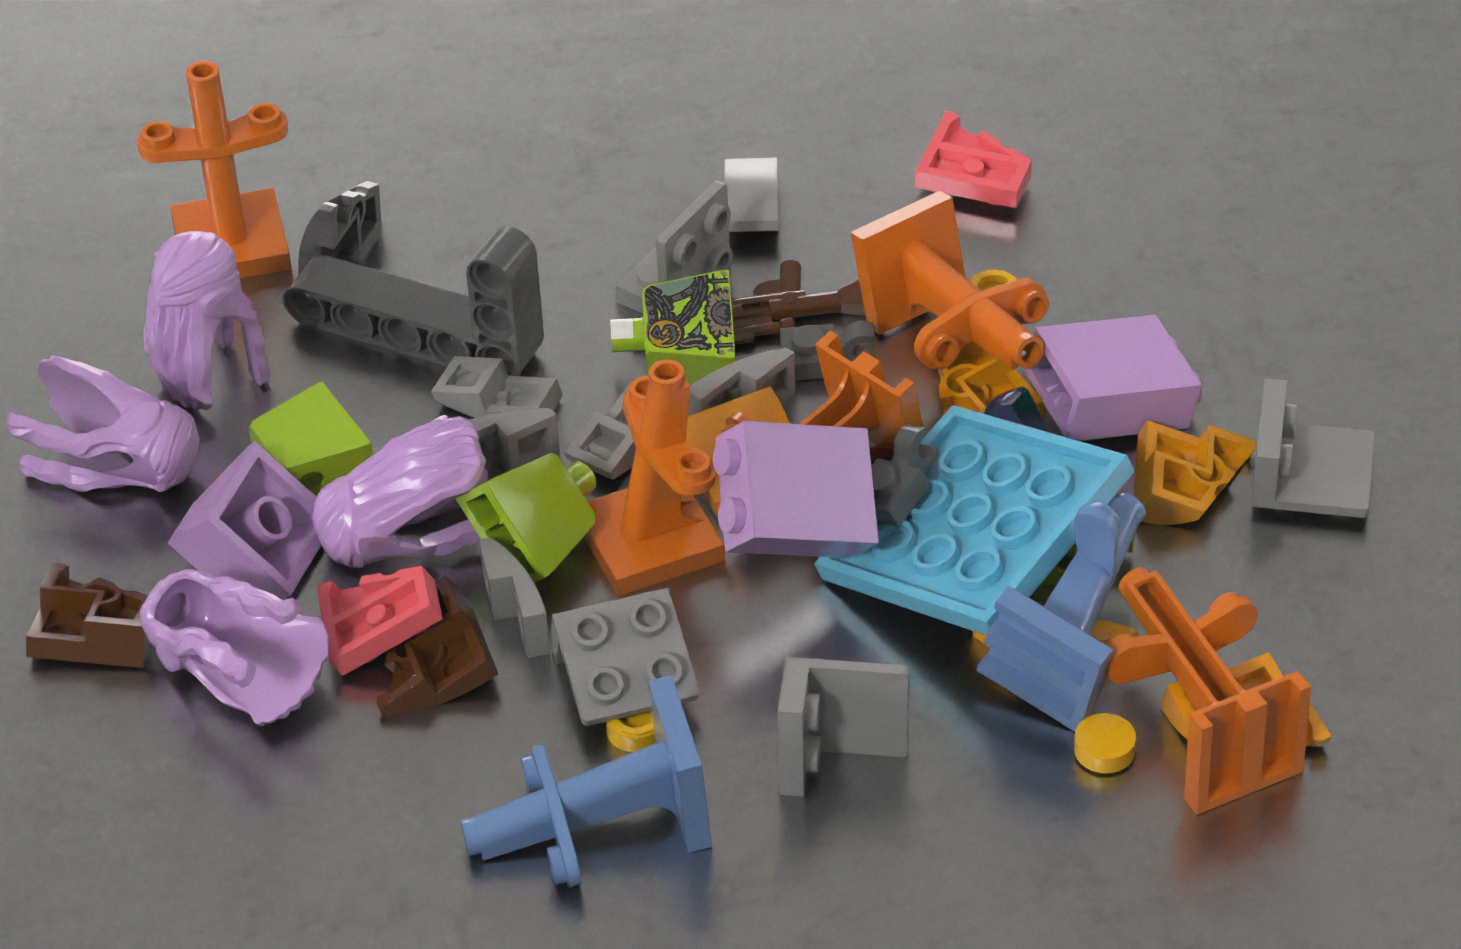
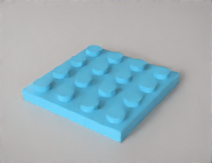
(988, 521)

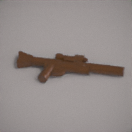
(785, 300)

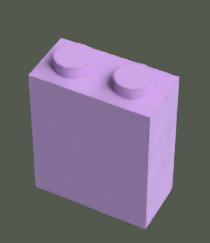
(1114, 377)
(795, 489)

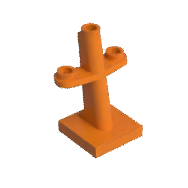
(244, 220)
(916, 266)
(857, 396)
(656, 523)
(1235, 735)

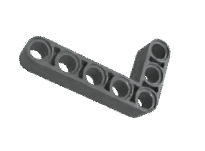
(429, 322)

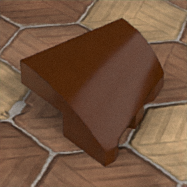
(87, 622)
(441, 660)

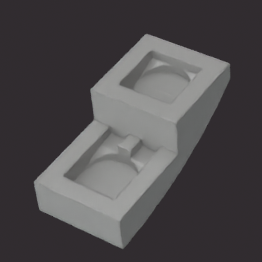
(752, 194)
(744, 377)
(483, 388)
(517, 436)
(605, 442)
(514, 595)

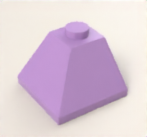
(251, 525)

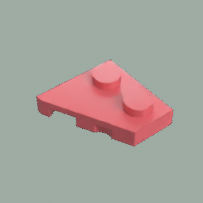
(972, 165)
(376, 614)

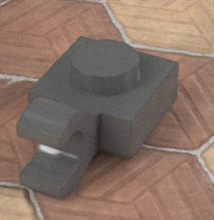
(803, 340)
(902, 480)

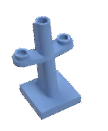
(1049, 649)
(654, 776)

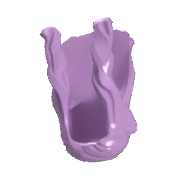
(189, 304)
(109, 420)
(399, 487)
(236, 641)

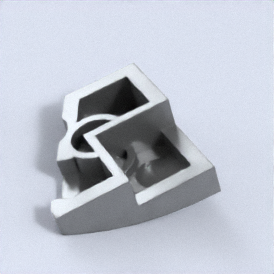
(342, 224)

